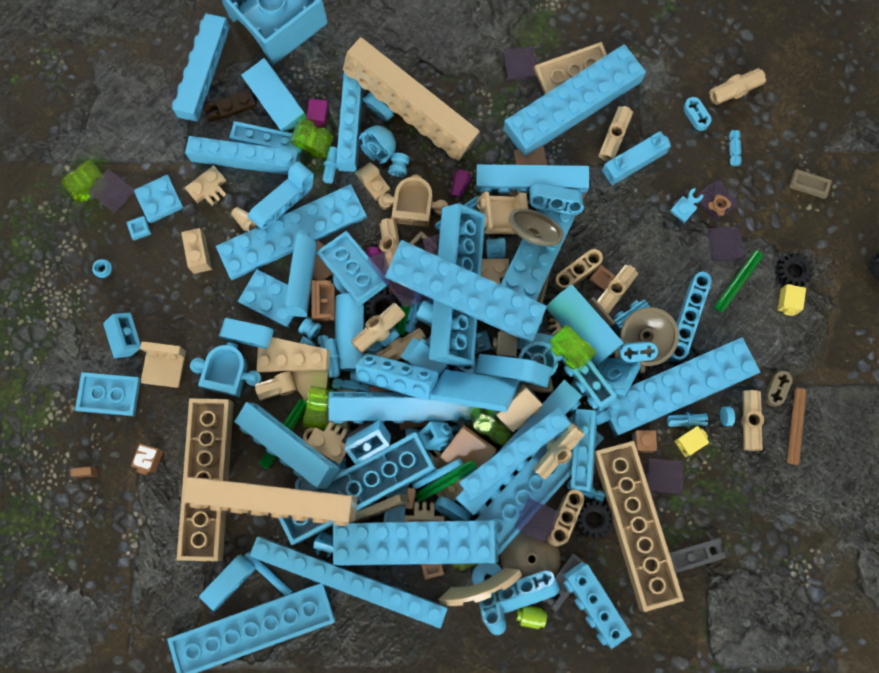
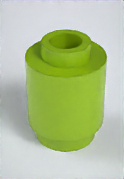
(531, 617)

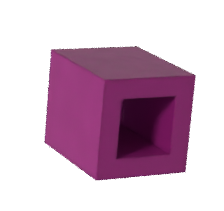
(318, 112)

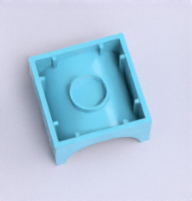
(278, 24)

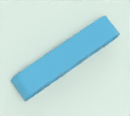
(694, 310)

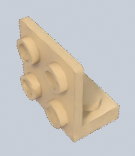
(162, 364)

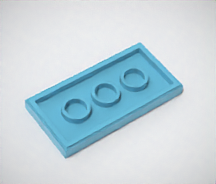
(351, 268)
(475, 390)

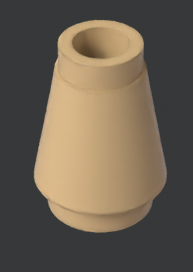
(242, 219)

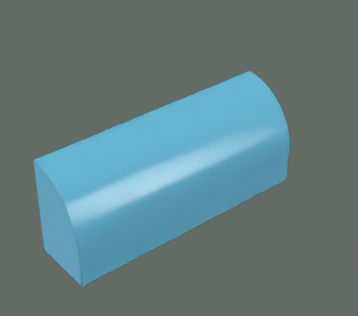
(274, 95)
(300, 276)
(573, 310)
(348, 324)

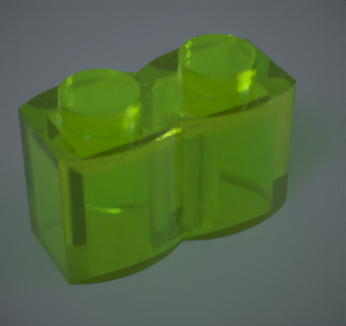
(312, 139)
(81, 180)
(572, 348)
(317, 408)
(489, 424)

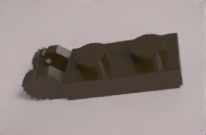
(230, 105)

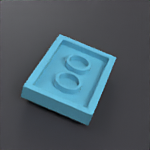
(267, 298)
(108, 394)

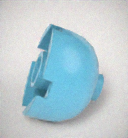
(378, 143)
(540, 353)

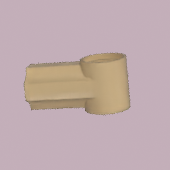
(280, 385)

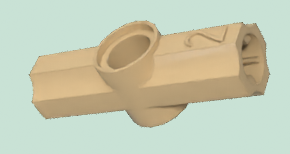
(737, 86)
(619, 125)
(390, 238)
(621, 283)
(378, 328)
(397, 346)
(752, 433)
(558, 451)

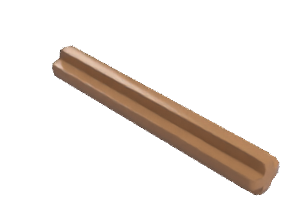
(796, 426)

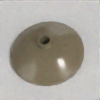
(535, 227)
(661, 331)
(521, 547)

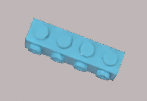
(396, 376)
(593, 384)
(596, 605)

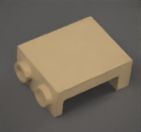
(498, 210)

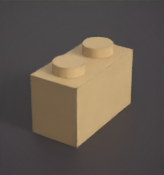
(196, 251)
(522, 407)

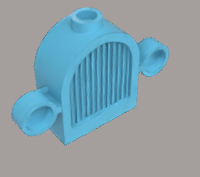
(224, 371)

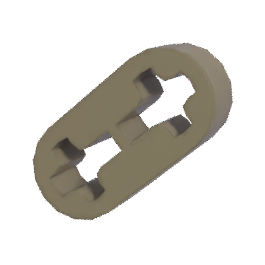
(782, 390)

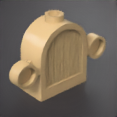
(412, 202)

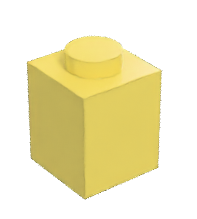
(791, 299)
(692, 441)

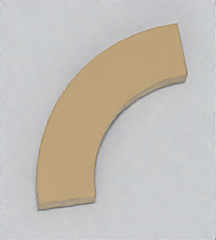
(457, 595)

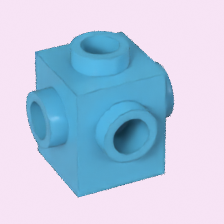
(436, 435)

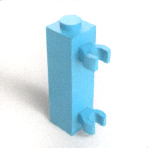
(636, 158)

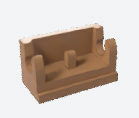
(323, 301)

